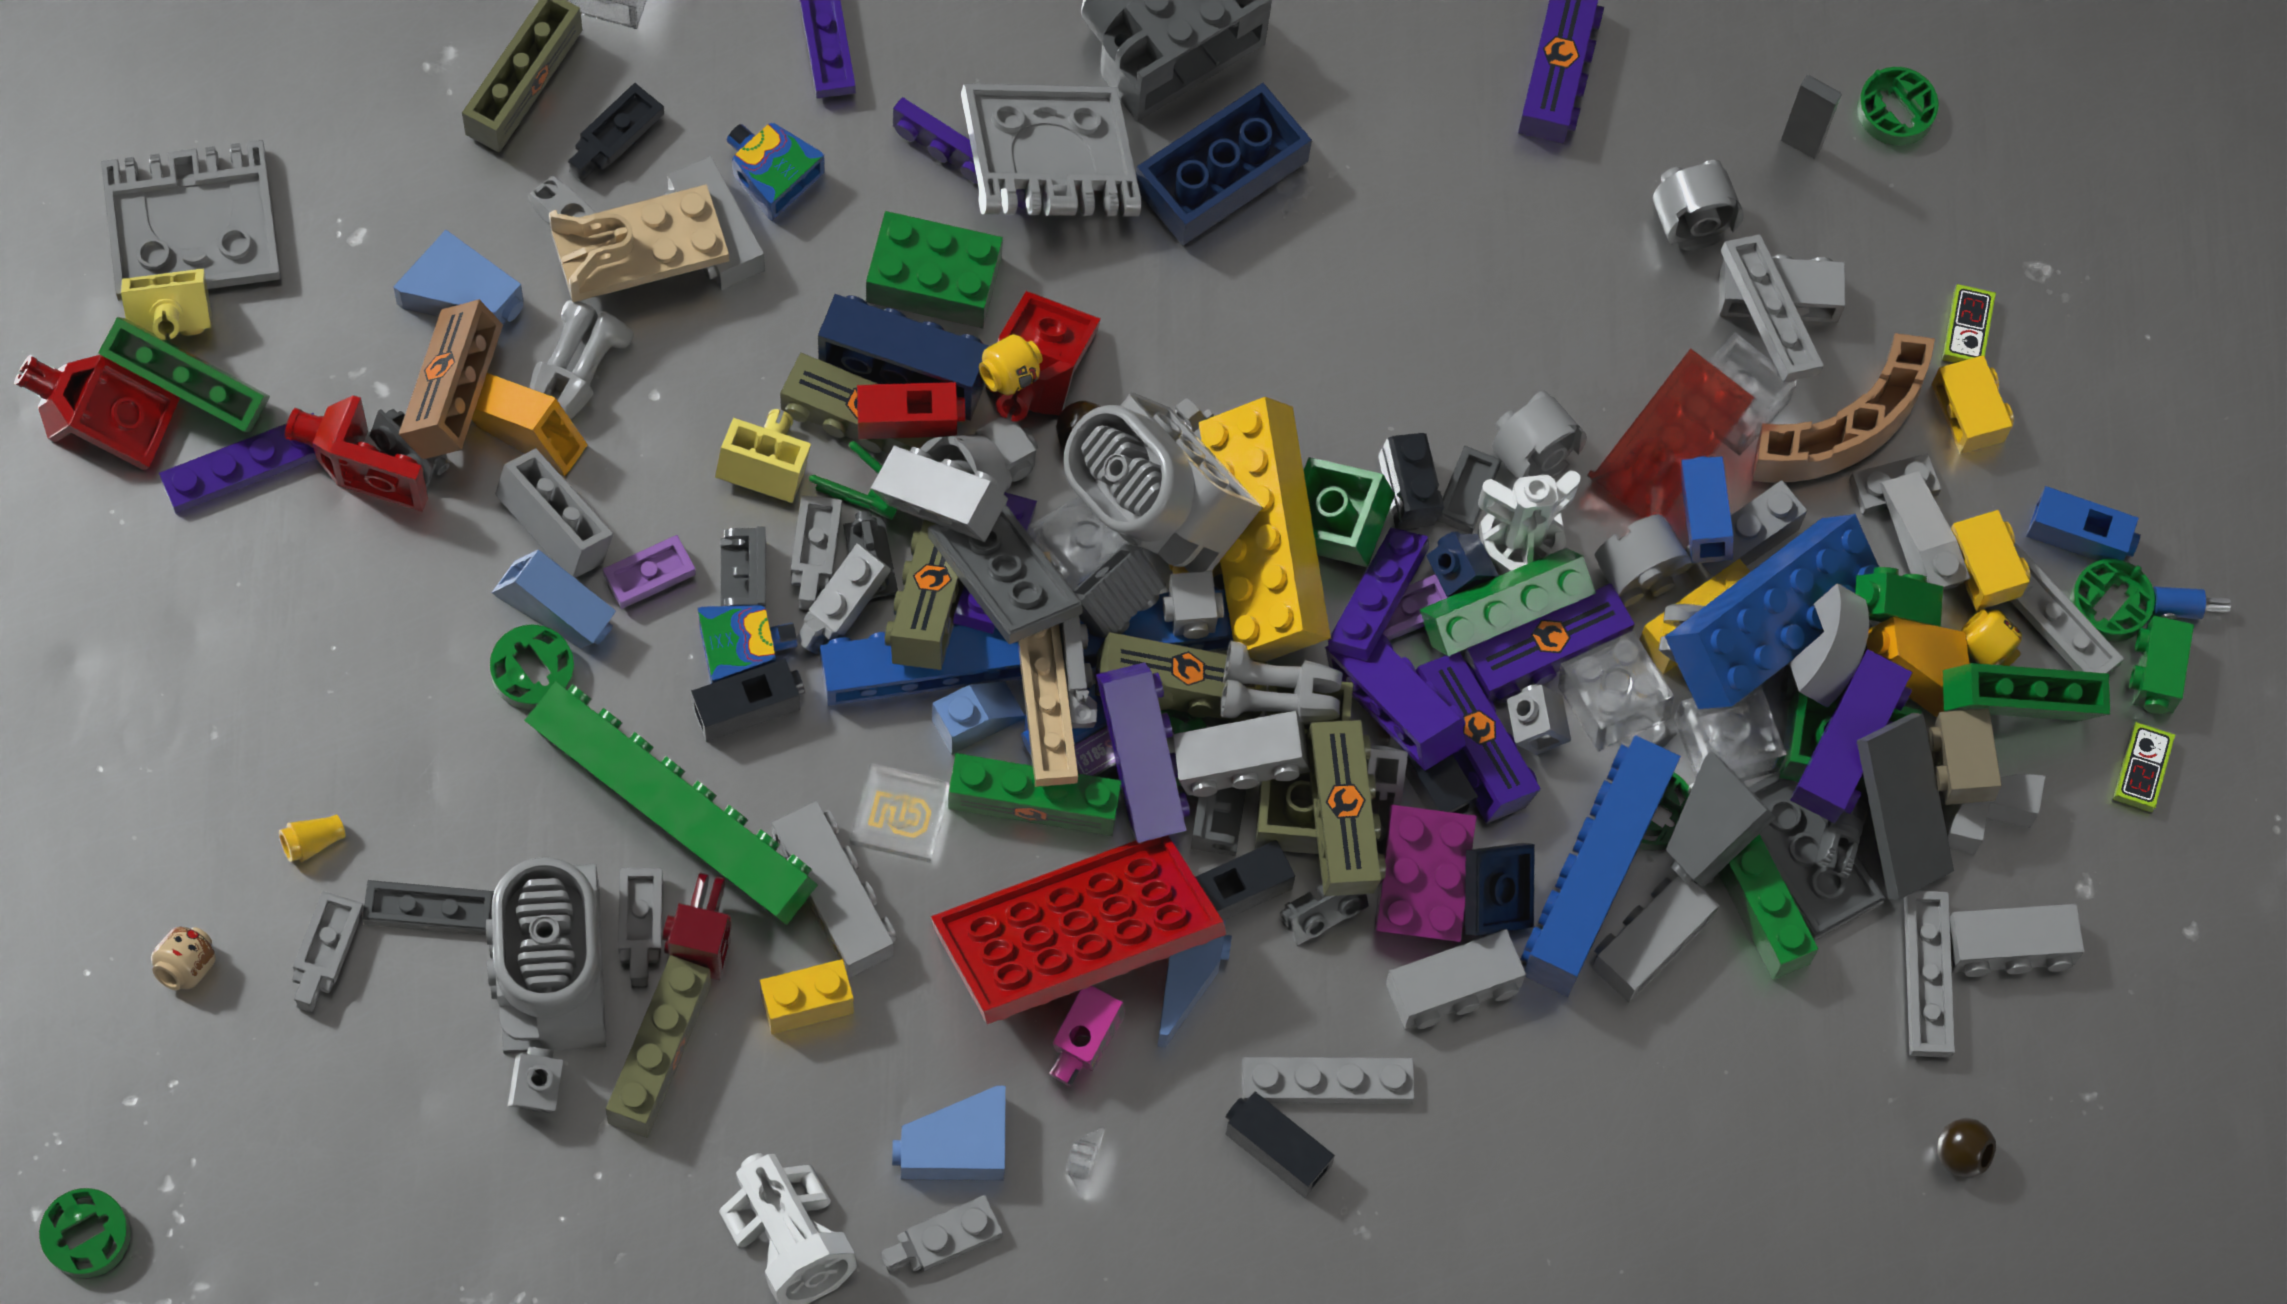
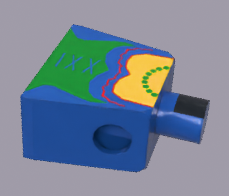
(774, 166)
(740, 639)

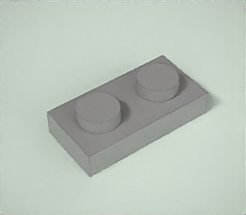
(1867, 481)

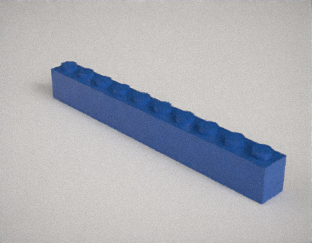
(865, 669)

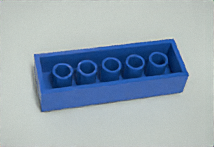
(1768, 613)
(1603, 859)

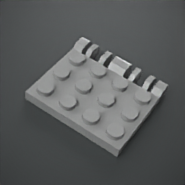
(1053, 143)
(193, 218)

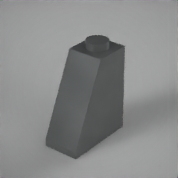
(1715, 822)

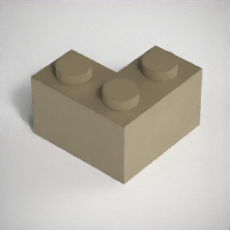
(1965, 756)

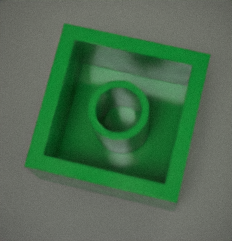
(1346, 509)

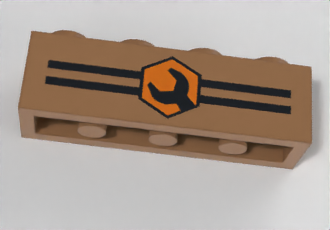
(451, 379)

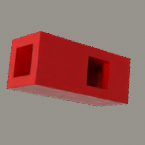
(908, 410)

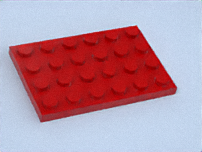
(1077, 927)

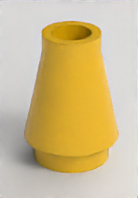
(309, 837)

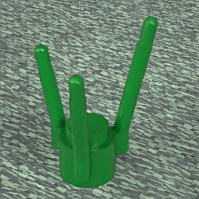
(870, 501)

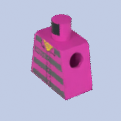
(1091, 1015)

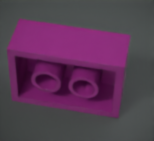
(1424, 873)

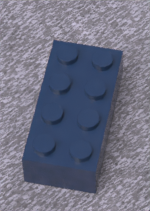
(1223, 163)
(899, 350)

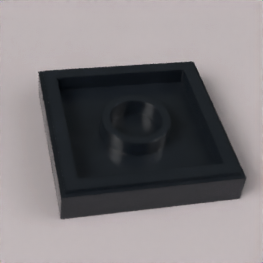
(1499, 888)

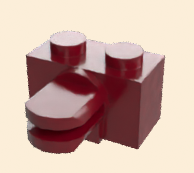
(700, 933)

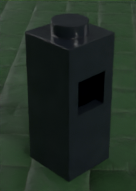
(747, 699)
(1440, 786)
(1248, 880)
(1278, 1143)

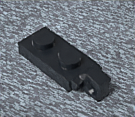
(615, 131)

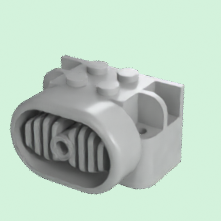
(1157, 483)
(547, 956)

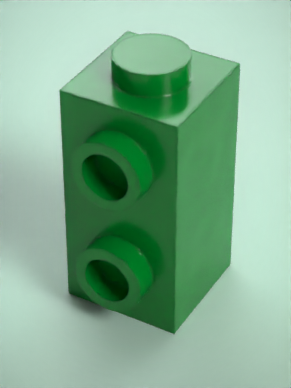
(1900, 596)
(2162, 664)

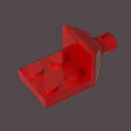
(1062, 339)
(101, 406)
(353, 463)

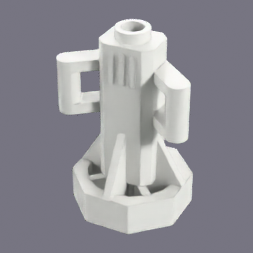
(1525, 517)
(802, 1254)

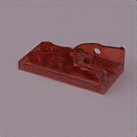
(1680, 422)

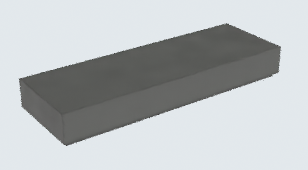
(1811, 116)
(427, 907)

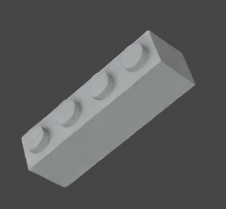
(840, 900)

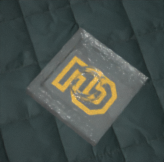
(900, 813)

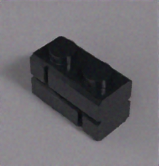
(1413, 478)

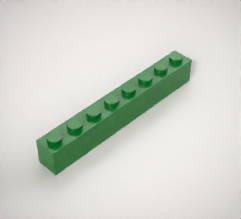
(671, 802)

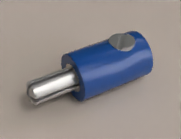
(2186, 603)

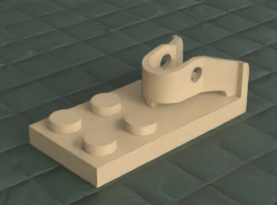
(638, 242)

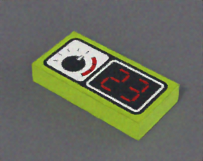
(1968, 323)
(2143, 767)

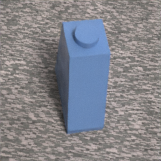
(454, 275)
(555, 599)
(956, 1141)

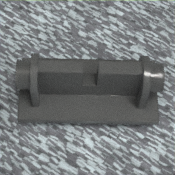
(387, 438)
(872, 535)
(1313, 917)

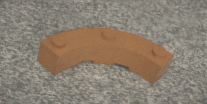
(1856, 431)

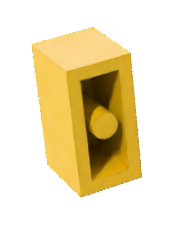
(1972, 404)
(1991, 560)
(807, 996)

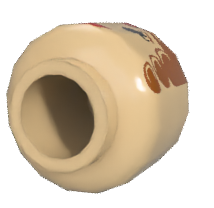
(183, 958)

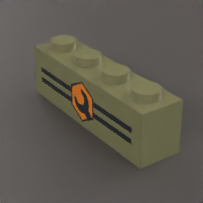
(522, 72)
(829, 399)
(924, 607)
(1188, 675)
(1344, 808)
(658, 1046)

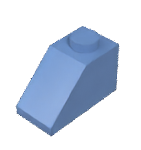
(975, 714)

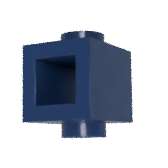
(1461, 562)

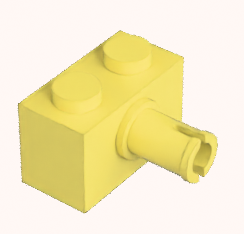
(168, 303)
(764, 457)

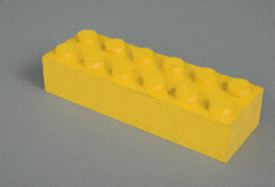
(1274, 564)

